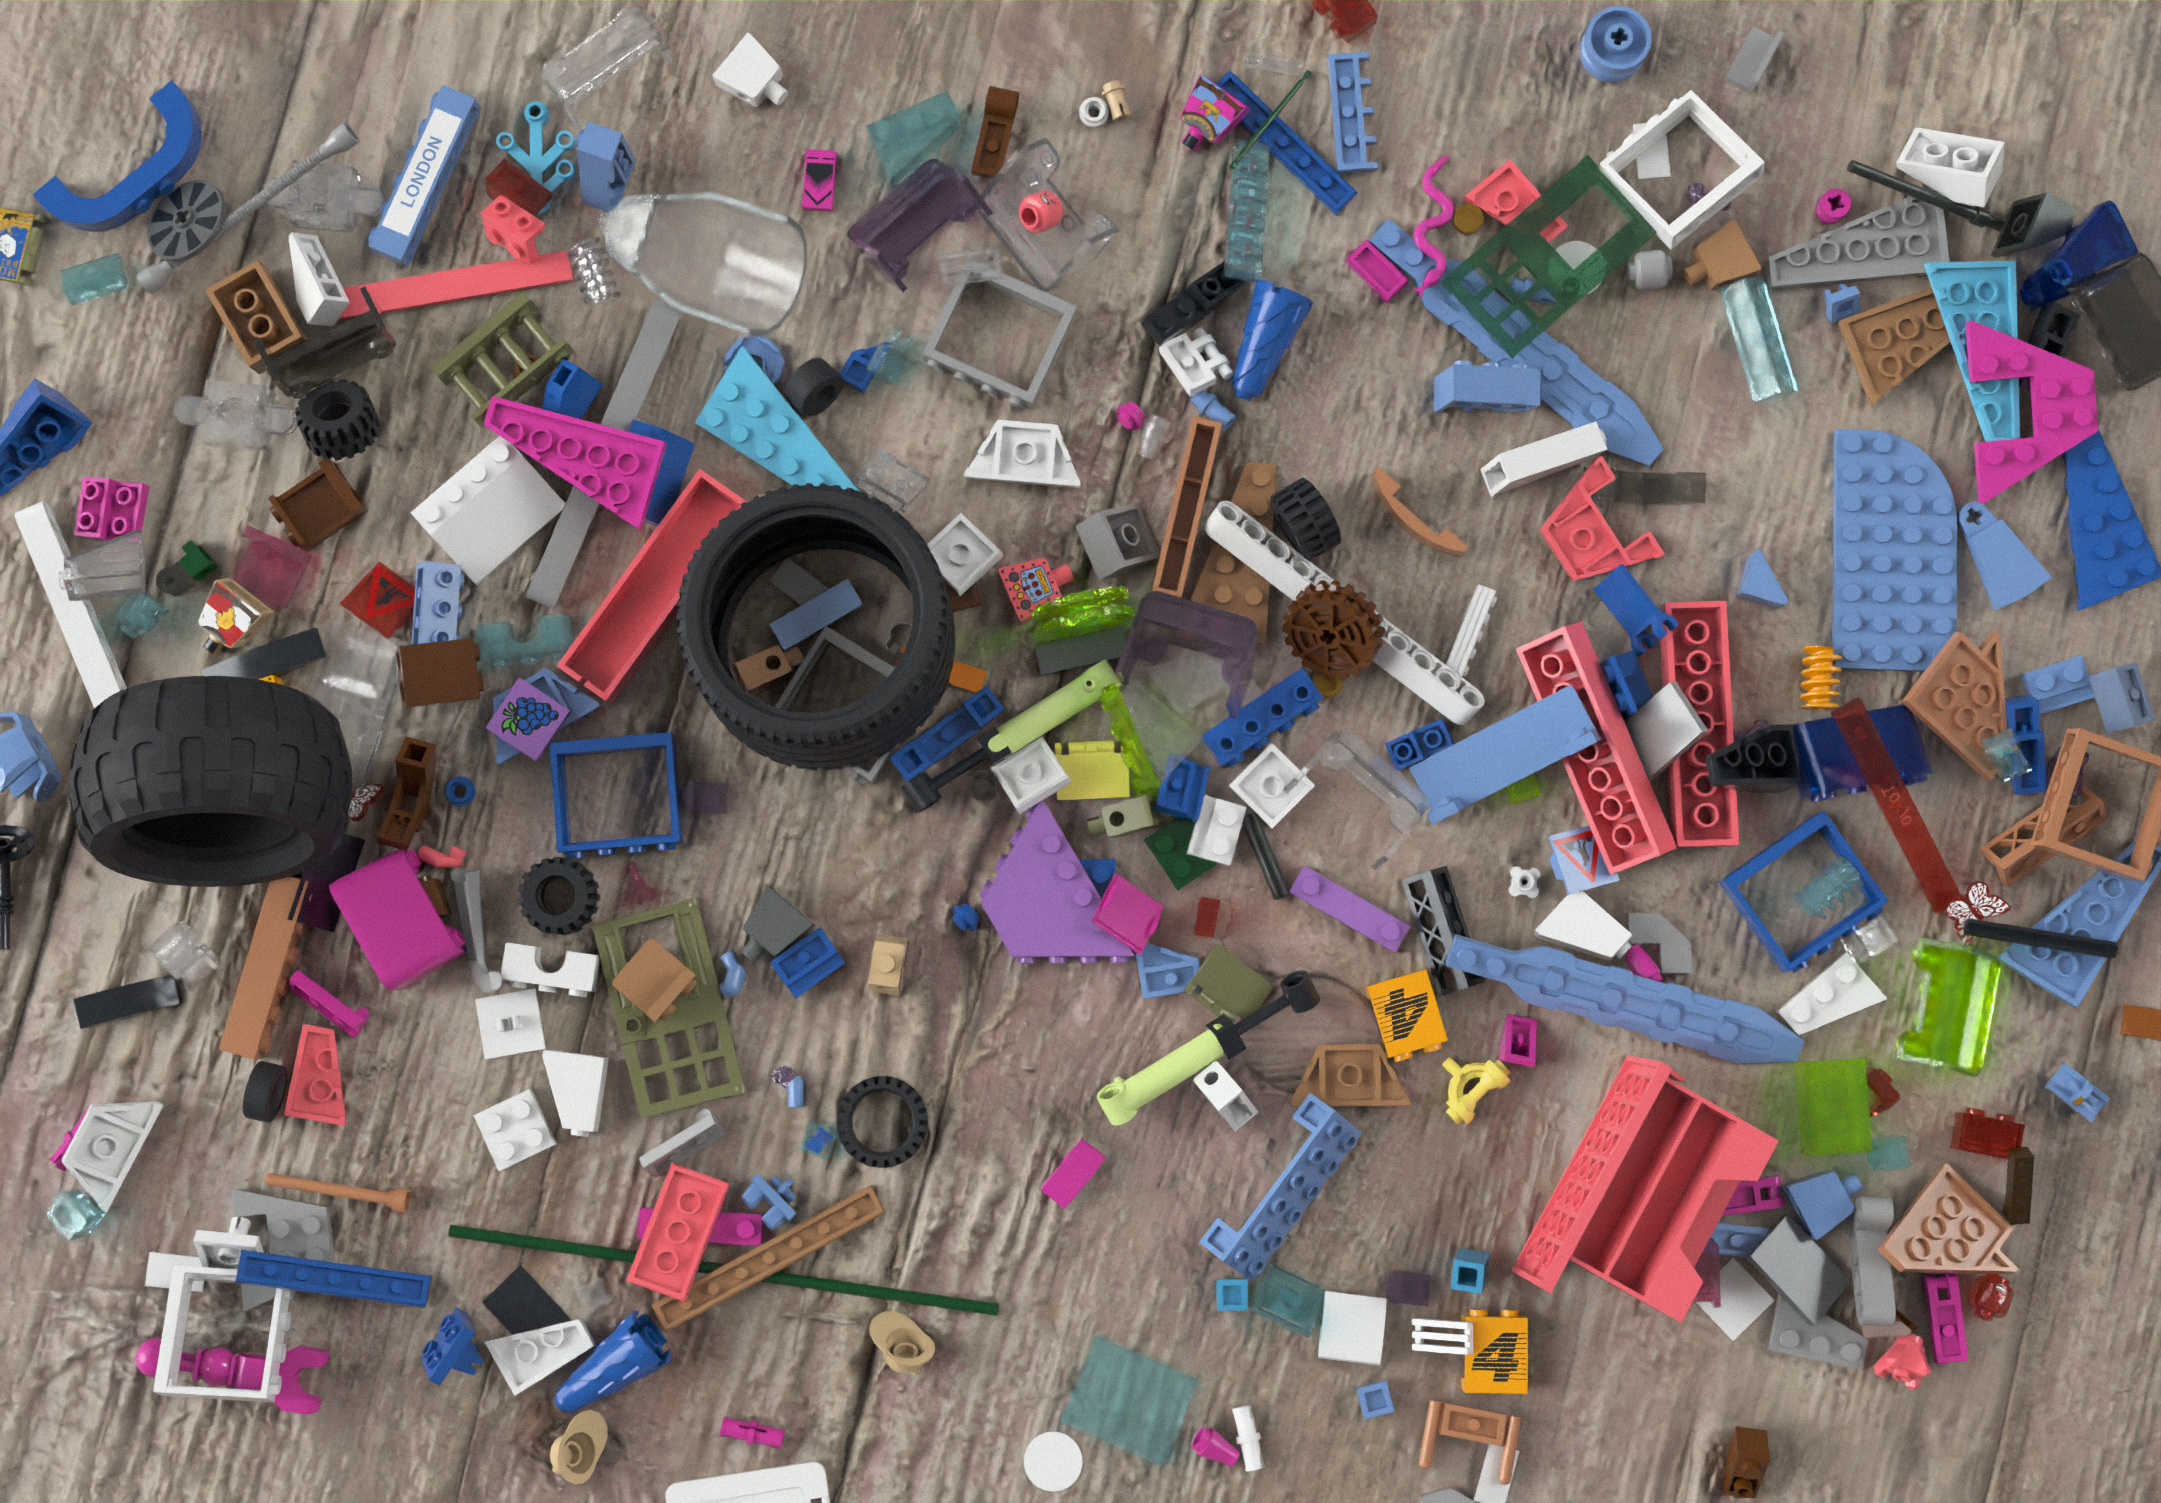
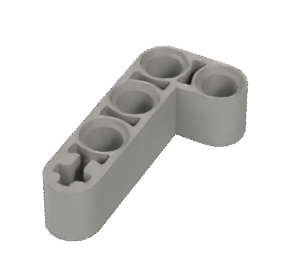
(1870, 1268)

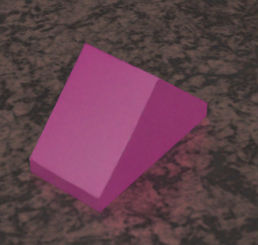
(1518, 1041)

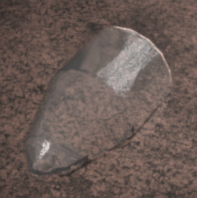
(711, 256)

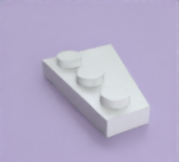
(1830, 996)

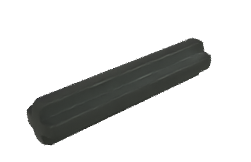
(1265, 856)

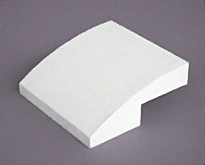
(1352, 1328)

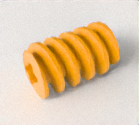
(1820, 678)

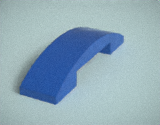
(947, 734)

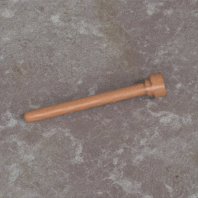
(396, 1199)

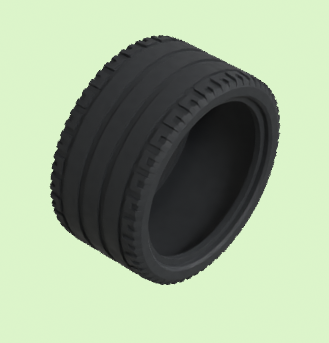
(784, 526)

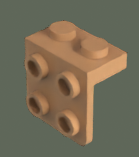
(655, 981)

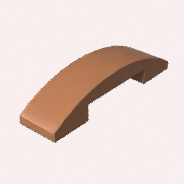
(1445, 542)

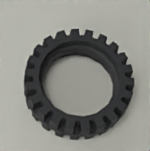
(845, 1121)

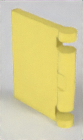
(1093, 771)

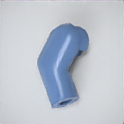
(735, 976)

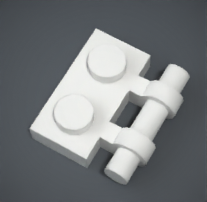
(1189, 365)

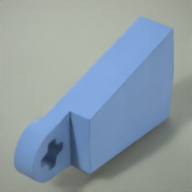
(2000, 557)

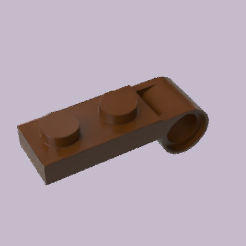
(995, 132)

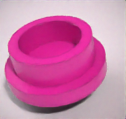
(1131, 416)

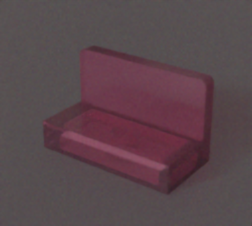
(1709, 1271)

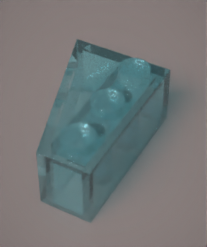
(912, 135)

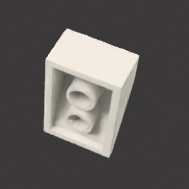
(1953, 164)

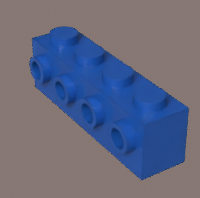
(1261, 718)

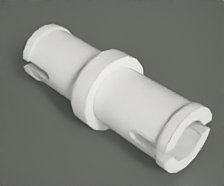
(1248, 1438)

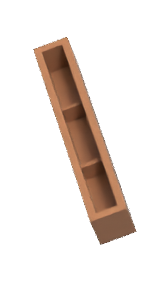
(1187, 506)
(265, 972)

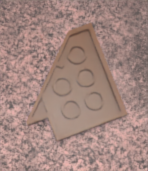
(1963, 698)
(1949, 1231)

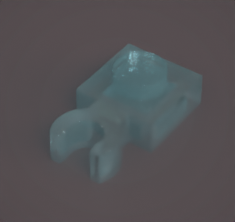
(888, 360)

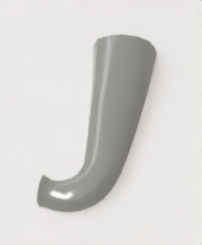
(467, 899)

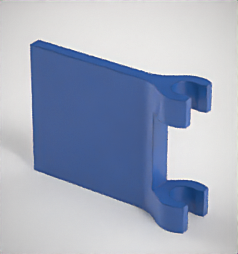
(1633, 609)

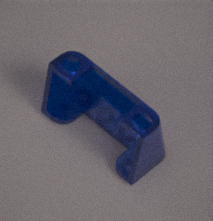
(1831, 766)

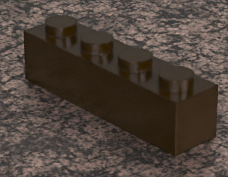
(2019, 1185)

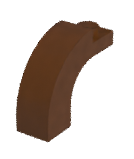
(412, 793)

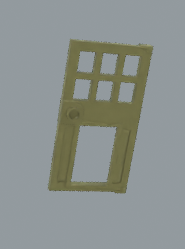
(697, 1009)

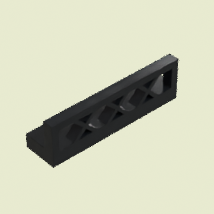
(1443, 903)

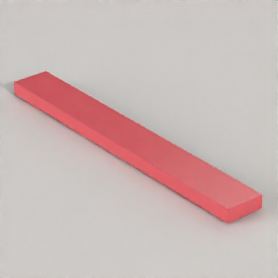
(461, 284)

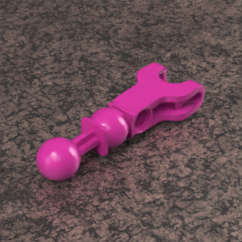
(243, 1371)

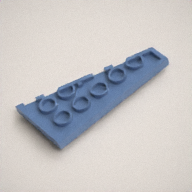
(2094, 910)

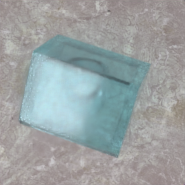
(1288, 1300)

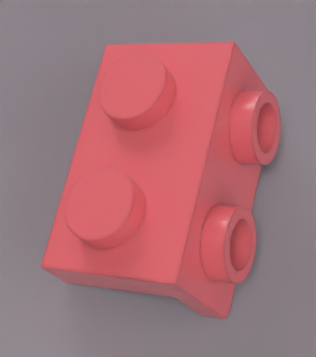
(512, 228)

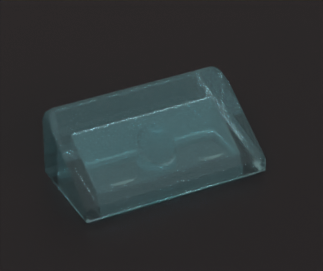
(94, 279)

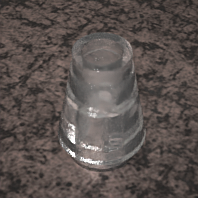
(1153, 436)

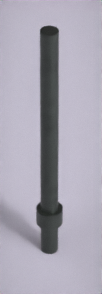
(1977, 216)

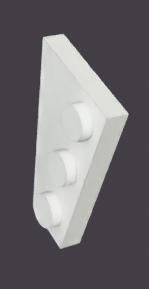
(539, 1353)

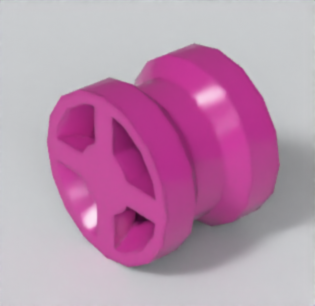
(1827, 211)

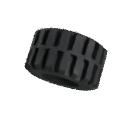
(337, 420)
(1306, 519)
(533, 891)

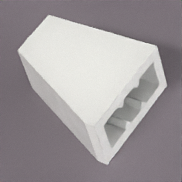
(1585, 927)
(577, 1088)

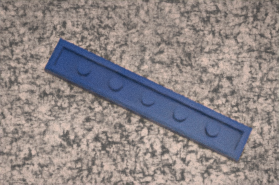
(1291, 149)
(332, 1279)

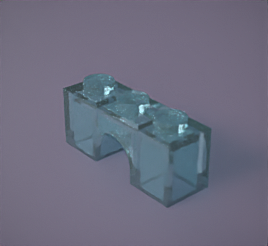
(500, 647)

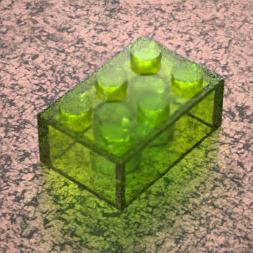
(1833, 1106)

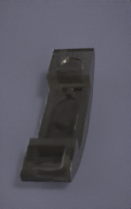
(1654, 488)

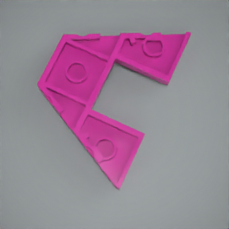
(2060, 400)

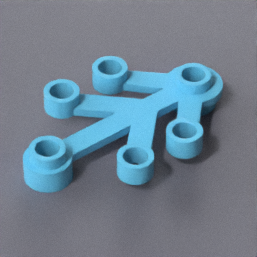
(538, 163)

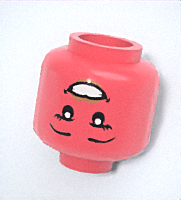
(1040, 211)

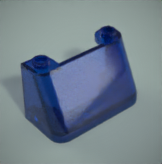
(2089, 245)

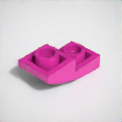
(1073, 1173)

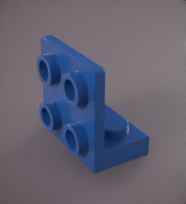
(1627, 682)

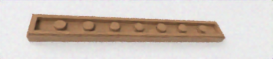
(770, 1258)

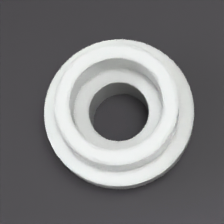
(1093, 103)

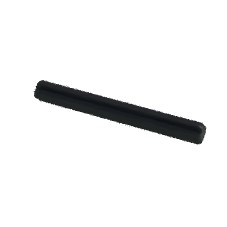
(2040, 938)

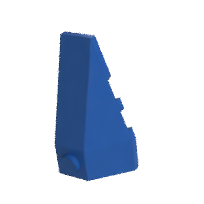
(37, 431)

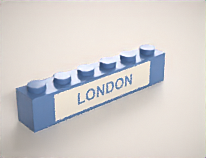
(424, 175)

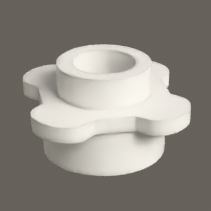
(1518, 888)

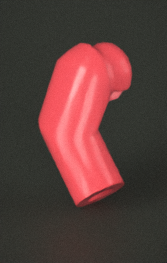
(442, 860)

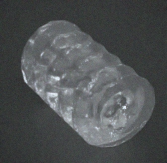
(591, 273)

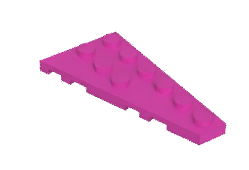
(597, 459)

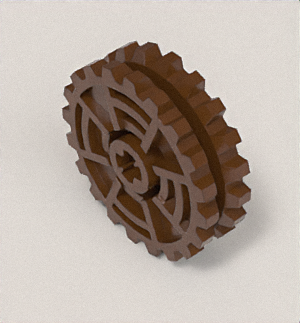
(1333, 629)

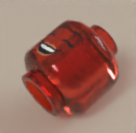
(1990, 1297)

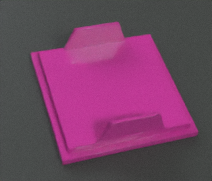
(1128, 914)

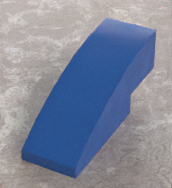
(2024, 718)

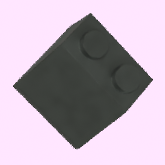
(2033, 223)

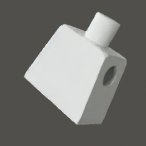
(751, 74)
(1225, 1095)

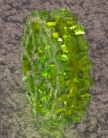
(1082, 613)

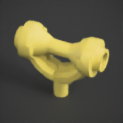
(1491, 1076)

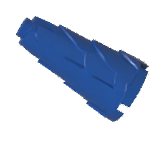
(1268, 332)
(617, 1362)

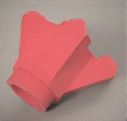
(1904, 1361)

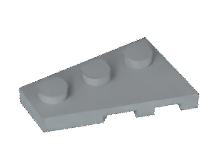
(1823, 1342)

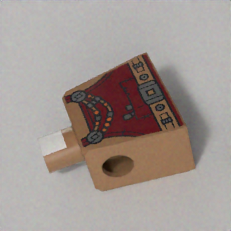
(757, 678)

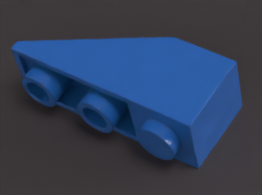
(570, 390)

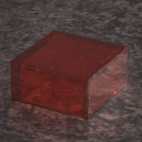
(1206, 918)

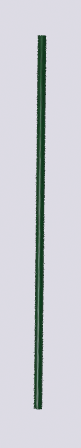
(706, 1267)

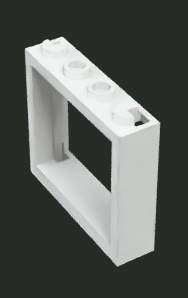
(1659, 125)
(174, 1333)

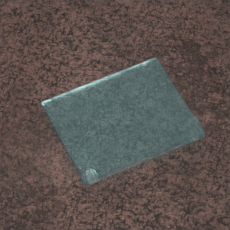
(1129, 1401)

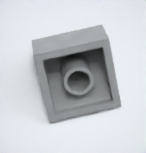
(1118, 541)

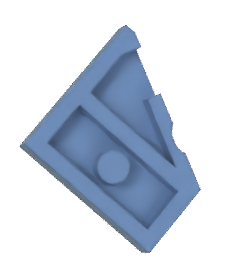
(1164, 971)

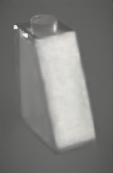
(106, 569)

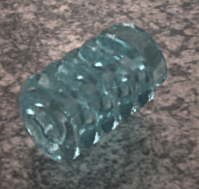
(1827, 888)

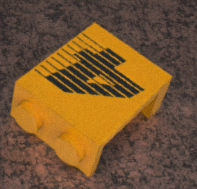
(1407, 1015)
(1498, 1354)

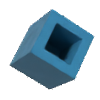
(1470, 1271)

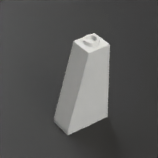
(1543, 458)

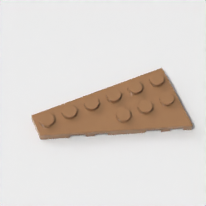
(1894, 340)
(1225, 579)

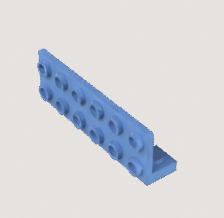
(1504, 753)
(1290, 1195)

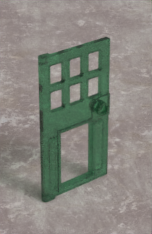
(1544, 262)

